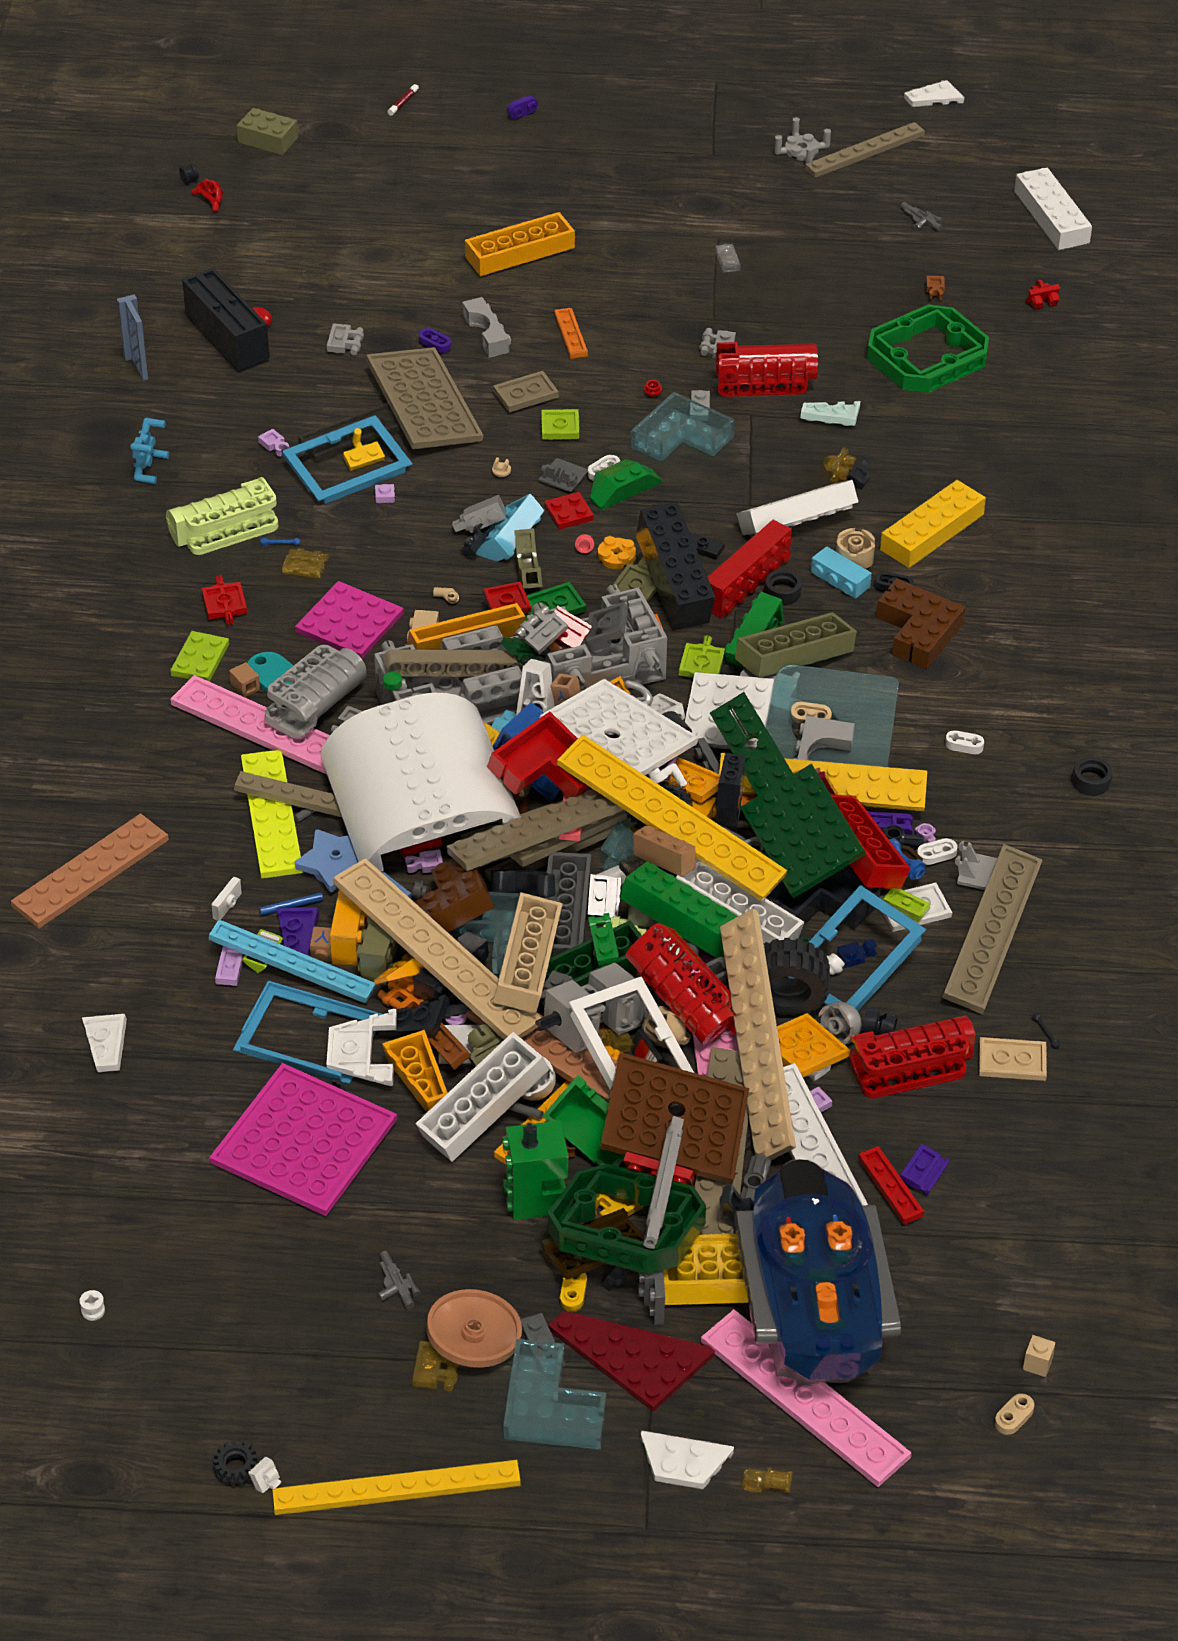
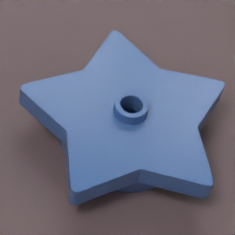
(328, 857)

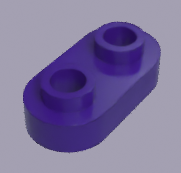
(522, 107)
(433, 338)

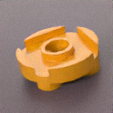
(624, 548)

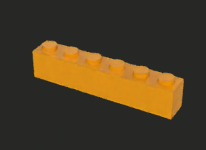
(430, 637)

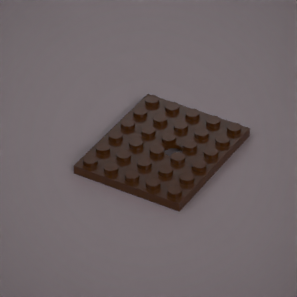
(640, 1116)

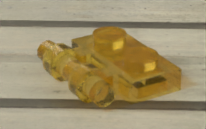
(305, 563)
(428, 1370)

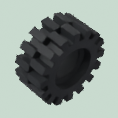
(231, 1452)

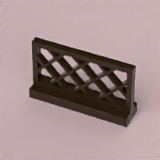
(560, 1259)

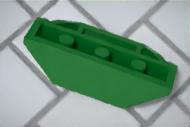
(621, 482)

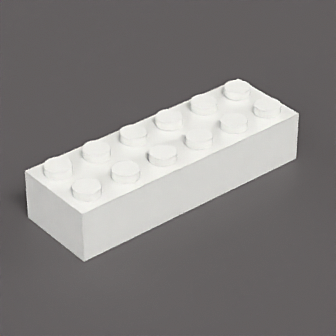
(1053, 208)
(799, 507)
(774, 920)
(482, 1096)

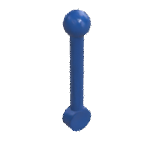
(264, 541)

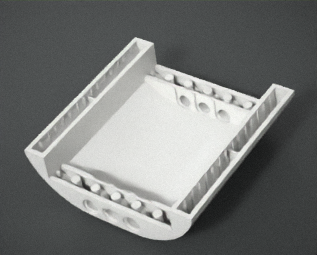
(414, 774)

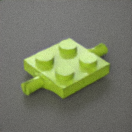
(701, 659)

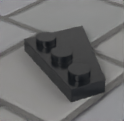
(423, 1017)

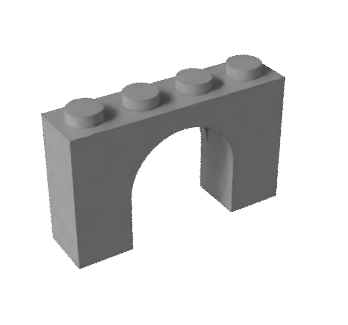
(823, 733)

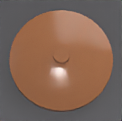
(473, 1328)

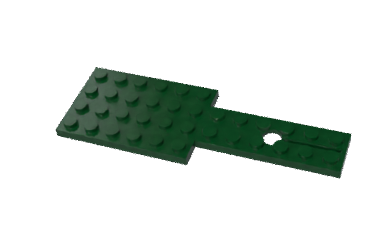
(792, 811)

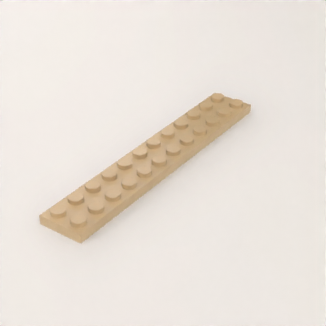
(432, 947)
(757, 1036)

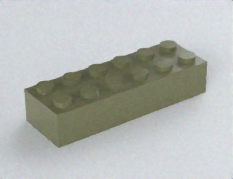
(795, 644)

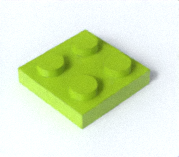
(560, 424)

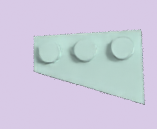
(837, 413)

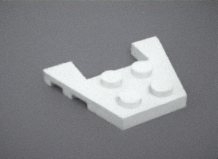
(352, 1048)

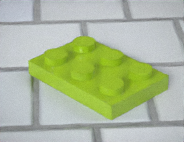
(200, 656)

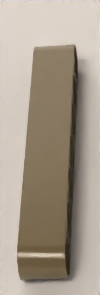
(448, 662)

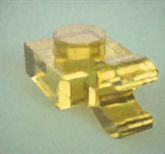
(618, 1042)

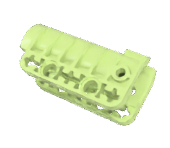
(224, 516)

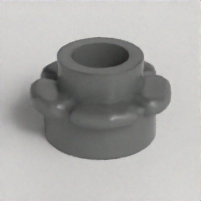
(418, 890)

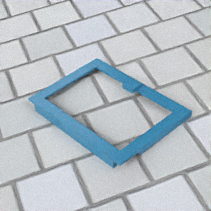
(354, 484)
(891, 963)
(322, 1007)

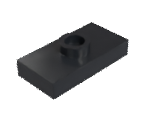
(707, 546)

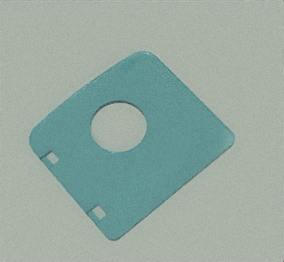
(852, 698)

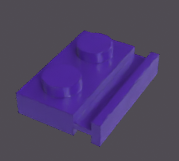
(924, 1169)

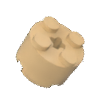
(856, 546)

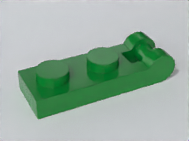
(604, 940)

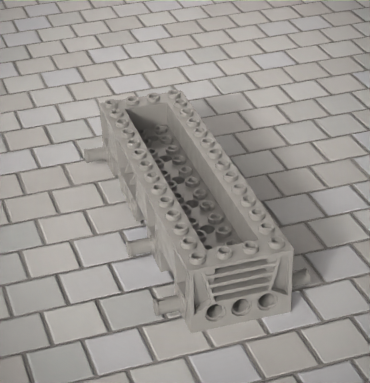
(634, 657)

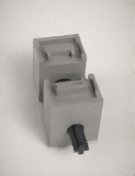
(617, 1013)

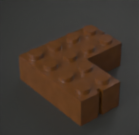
(924, 620)
(459, 896)

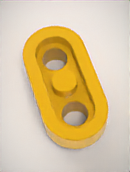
(574, 1288)

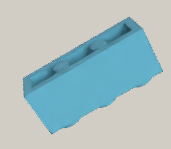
(841, 572)

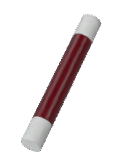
(403, 99)

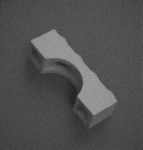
(479, 314)

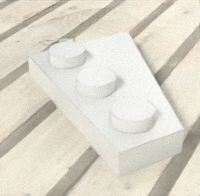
(937, 92)
(106, 1040)

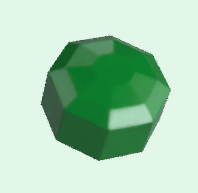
(392, 680)

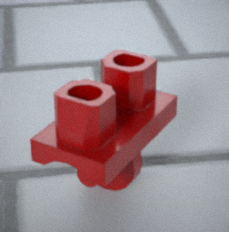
(1043, 292)

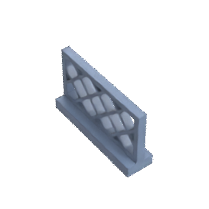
(132, 333)

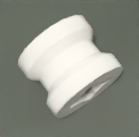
(92, 1305)

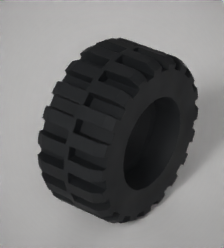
(811, 971)

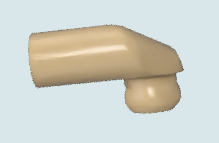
(447, 593)

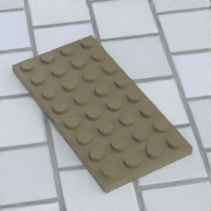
(424, 398)

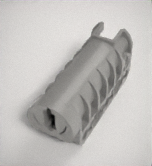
(313, 690)

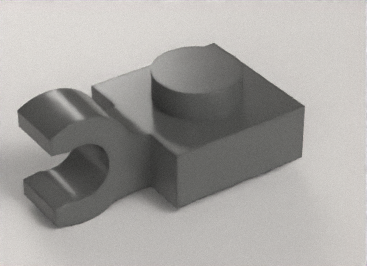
(554, 980)

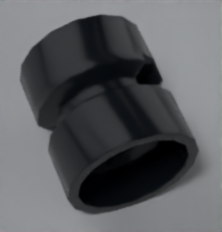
(878, 1023)

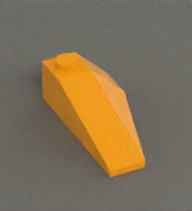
(401, 969)

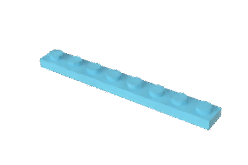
(292, 961)

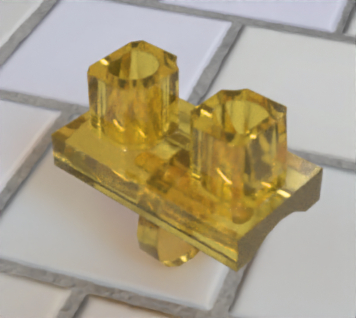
(839, 465)

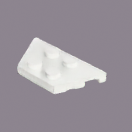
(683, 1460)

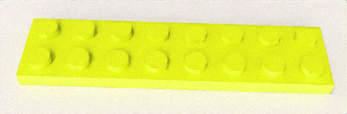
(272, 820)

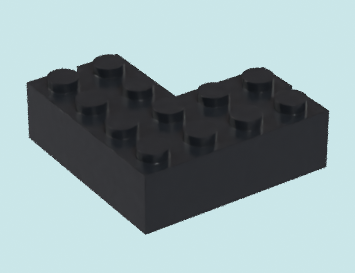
(826, 895)

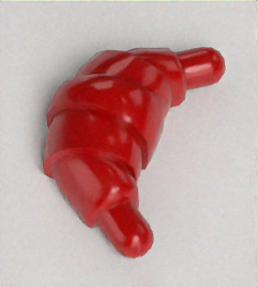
(211, 190)

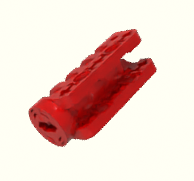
(679, 987)

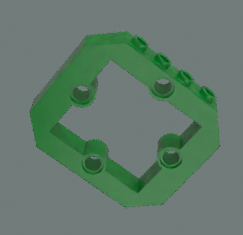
(958, 332)

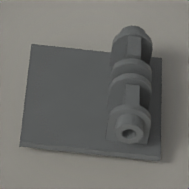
(562, 474)

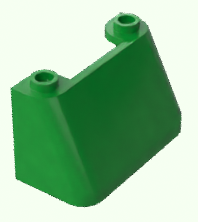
(583, 1121)

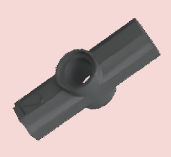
(756, 1175)

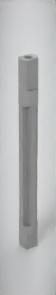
(663, 1182)

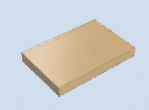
(1012, 1059)

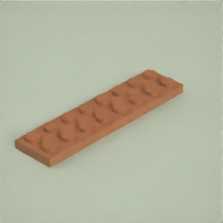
(89, 870)

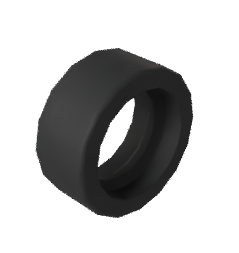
(784, 577)
(1092, 764)

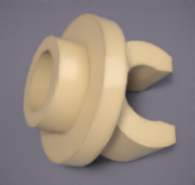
(501, 469)

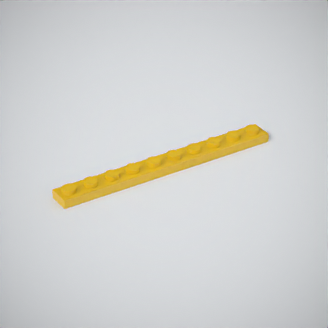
(396, 1487)

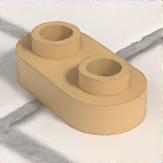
(809, 709)
(1017, 1413)

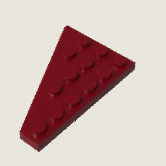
(637, 1360)

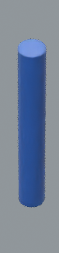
(291, 903)

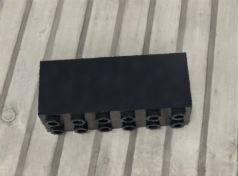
(226, 319)
(675, 566)

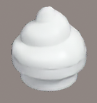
(835, 964)

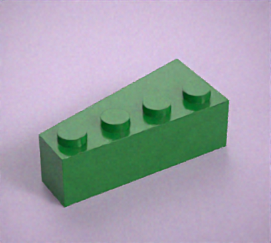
(764, 615)

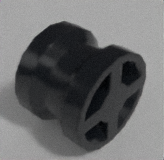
(189, 173)

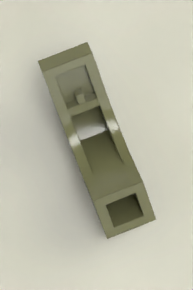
(526, 558)

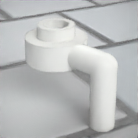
(659, 775)

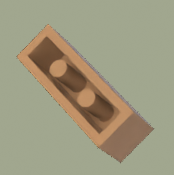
(664, 850)

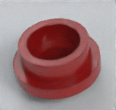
(653, 388)

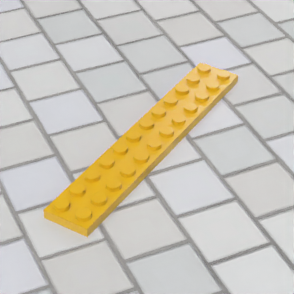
(673, 816)

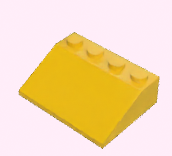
(707, 1273)

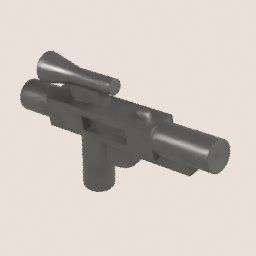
(922, 218)
(395, 1284)

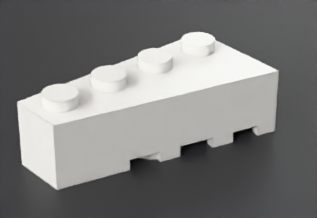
(536, 686)

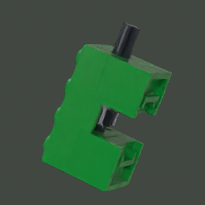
(534, 1168)

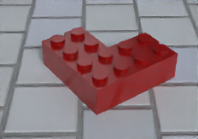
(535, 754)

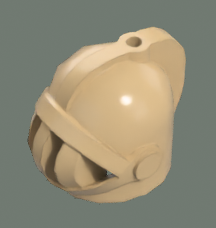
(675, 1024)

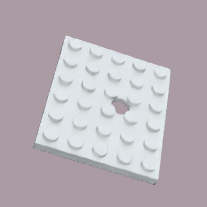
(644, 734)

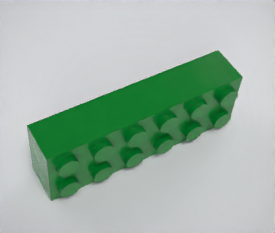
(677, 907)

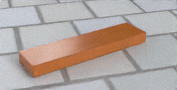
(570, 333)

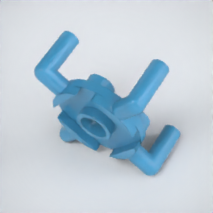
(144, 450)

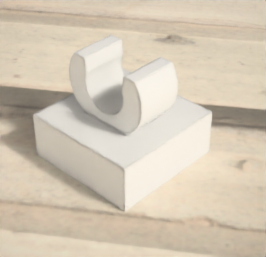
(265, 1475)

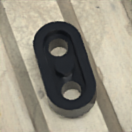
(884, 579)

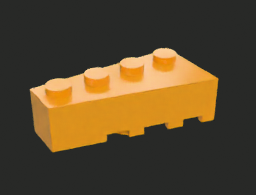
(417, 1067)

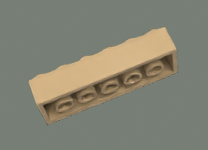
(528, 953)

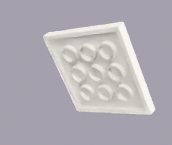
(714, 690)

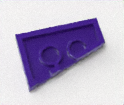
(298, 927)

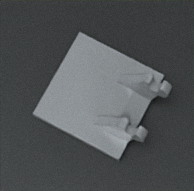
(974, 868)

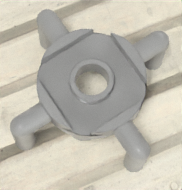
(801, 146)

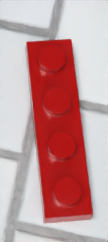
(891, 1185)

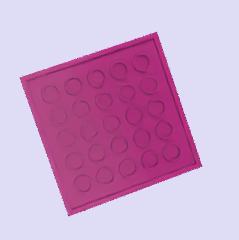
(303, 1139)

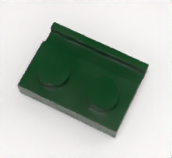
(520, 648)

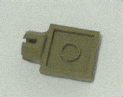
(637, 576)
(482, 1043)

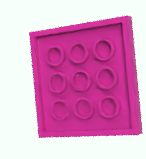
(349, 619)

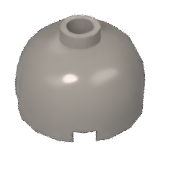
(841, 1020)

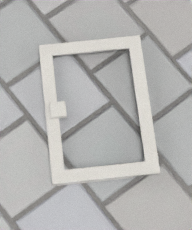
(594, 1042)

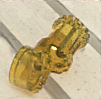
(767, 1479)

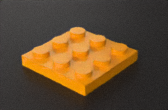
(809, 1045)

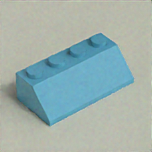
(501, 539)

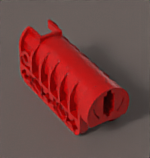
(765, 366)
(910, 1054)

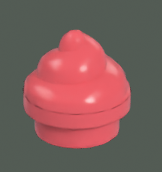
(584, 543)

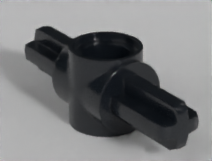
(897, 832)

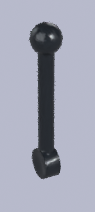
(1055, 1043)

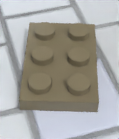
(526, 391)

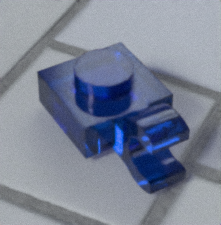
(853, 954)

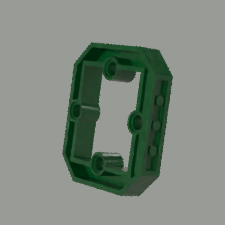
(607, 1245)

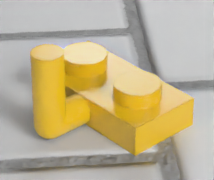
(362, 455)

